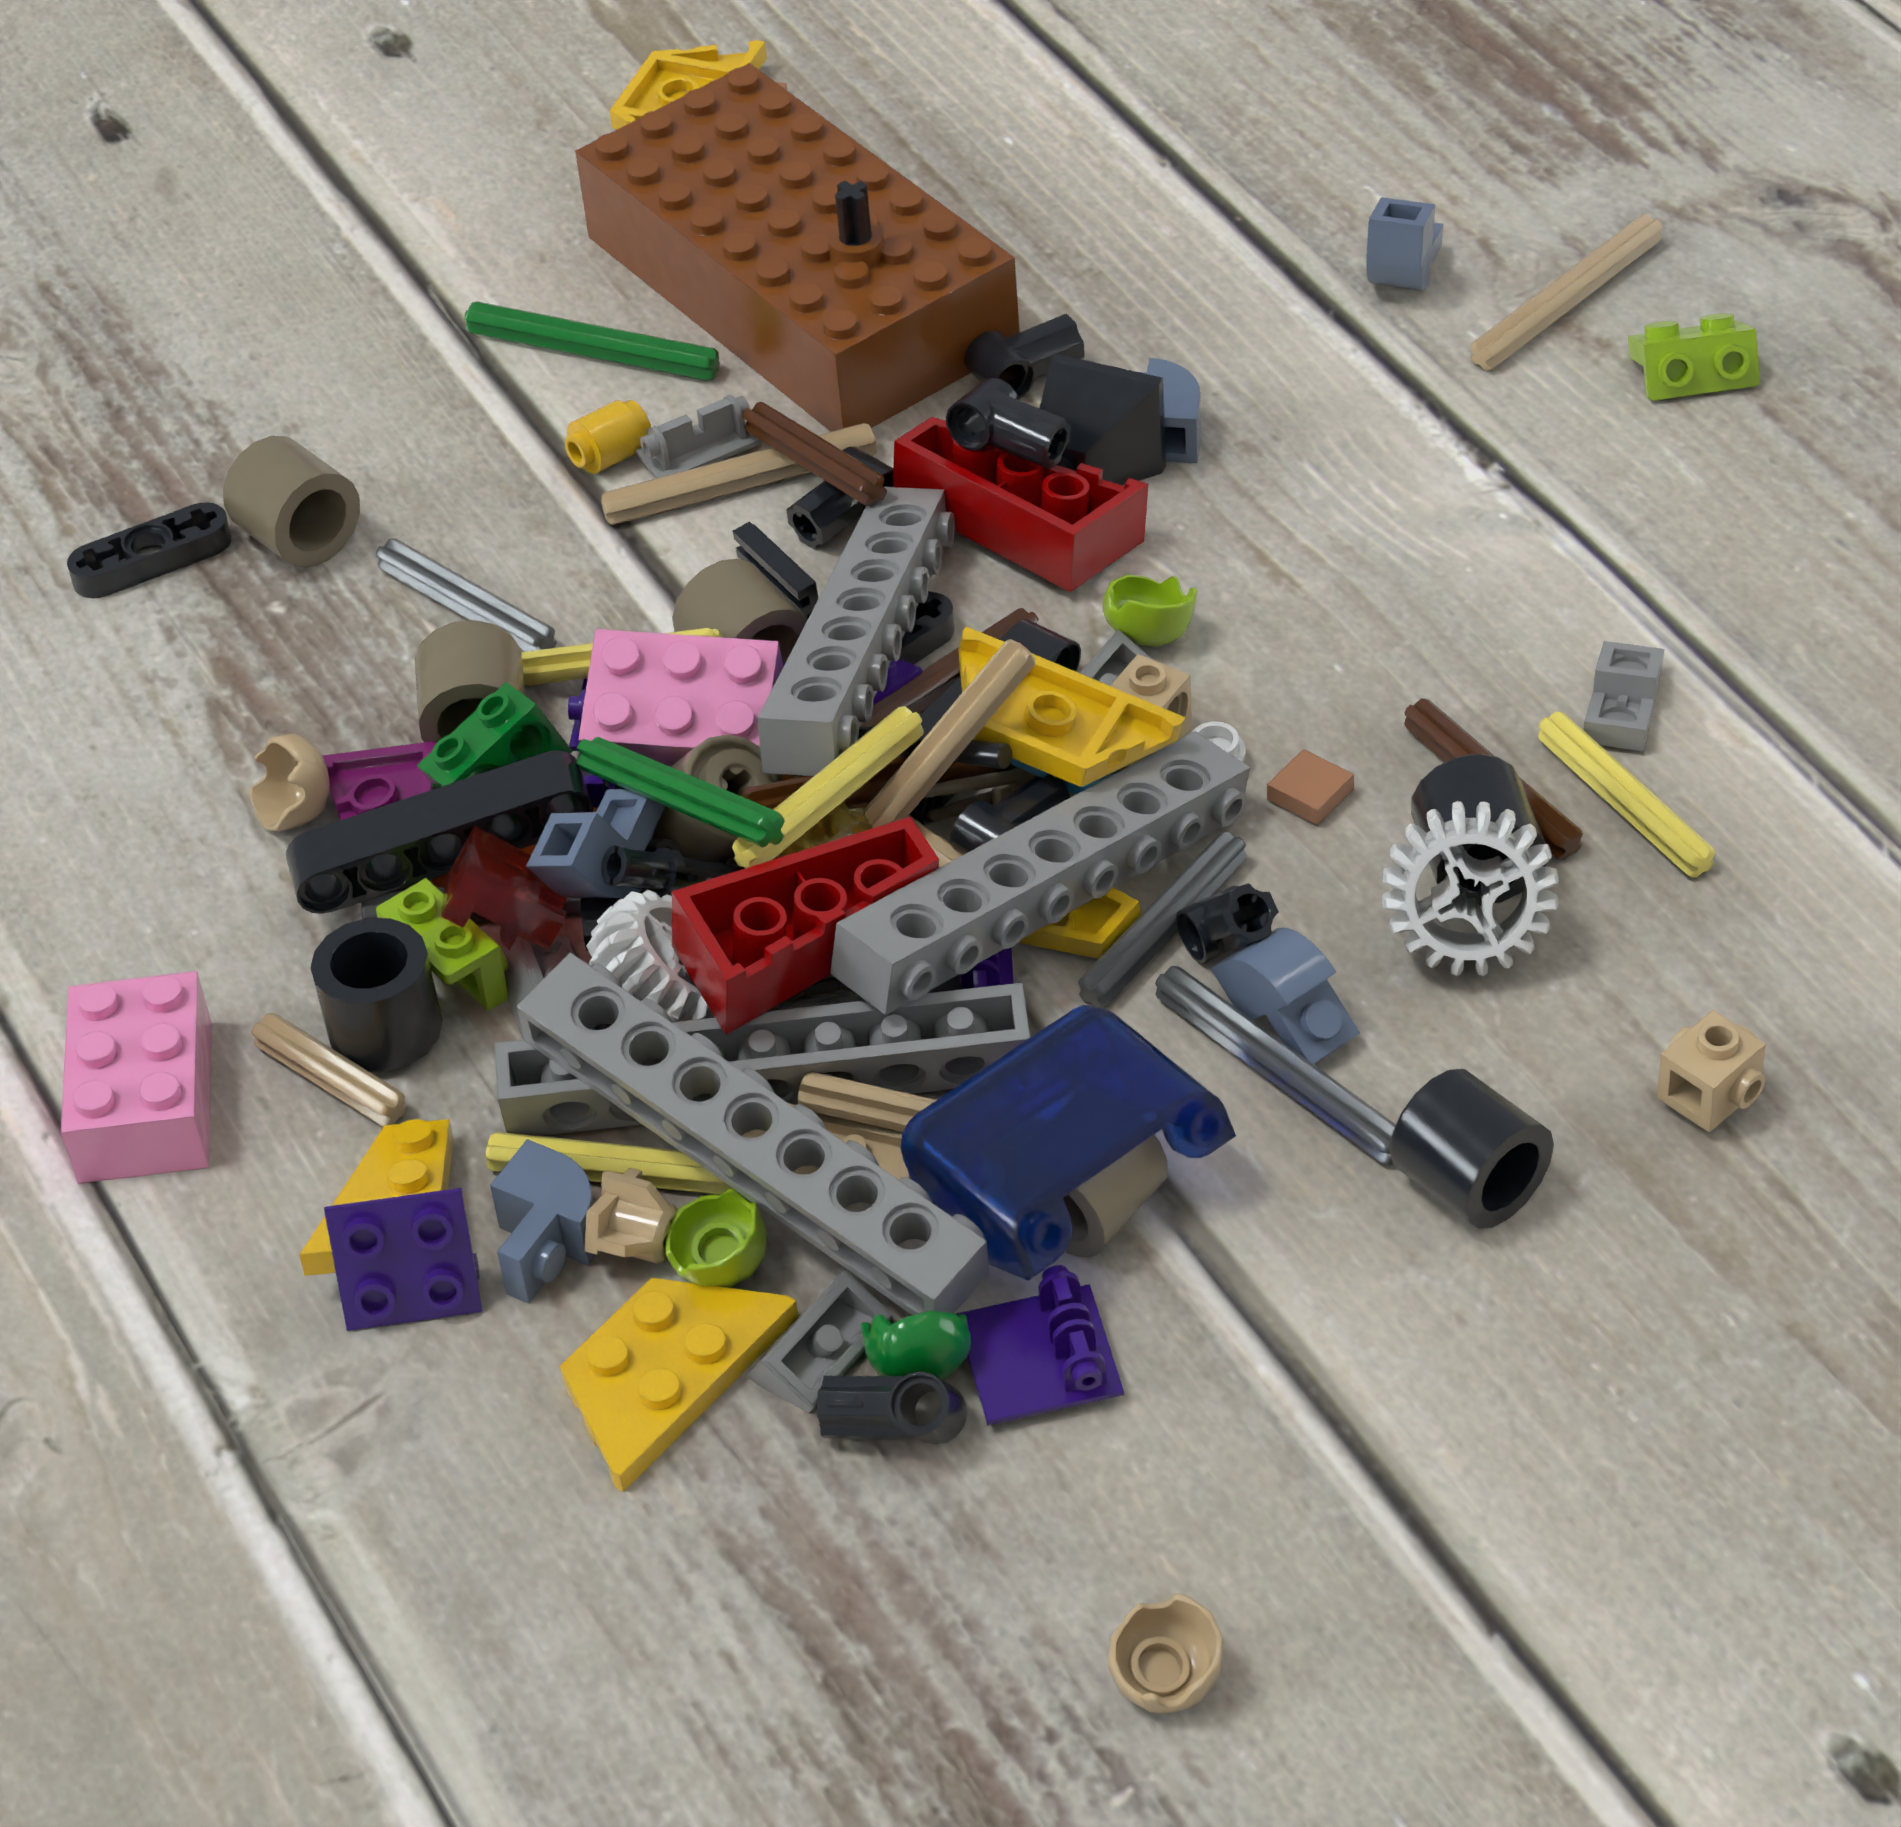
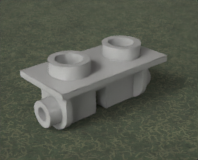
(681, 446)

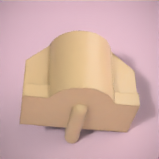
(629, 1218)

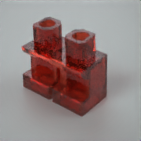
(497, 885)

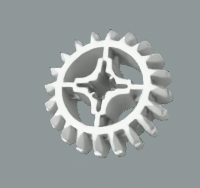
(1495, 875)
(636, 946)

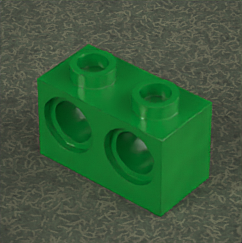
(496, 734)

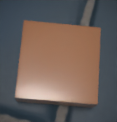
(1310, 787)

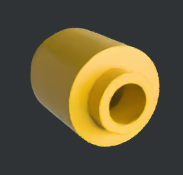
(606, 435)

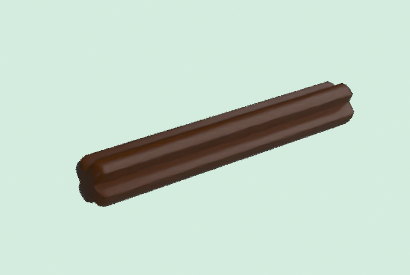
(815, 454)
(1452, 741)

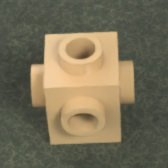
(1711, 1070)

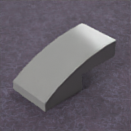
(1624, 695)

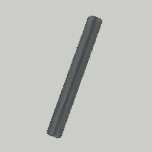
(1277, 1062)

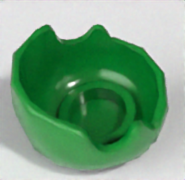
(918, 1343)

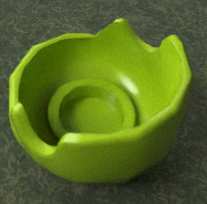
(1149, 610)
(717, 1240)

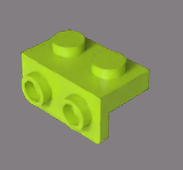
(1697, 358)
(453, 951)

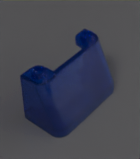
(1049, 1122)

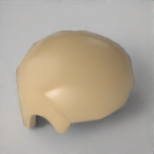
(293, 785)
(1166, 1654)

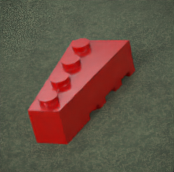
(1041, 518)
(773, 925)

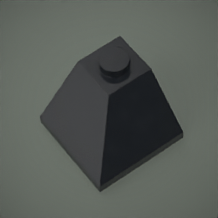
(1112, 417)

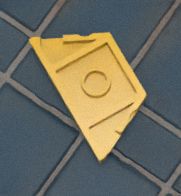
(673, 73)
(1068, 719)
(665, 1364)

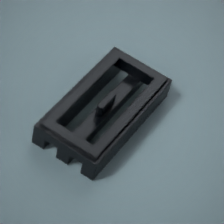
(776, 566)

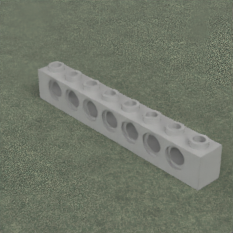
(854, 632)
(1037, 872)
(579, 996)
(910, 1050)

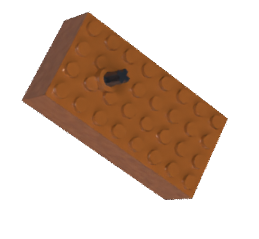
(797, 248)

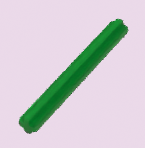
(592, 341)
(681, 792)

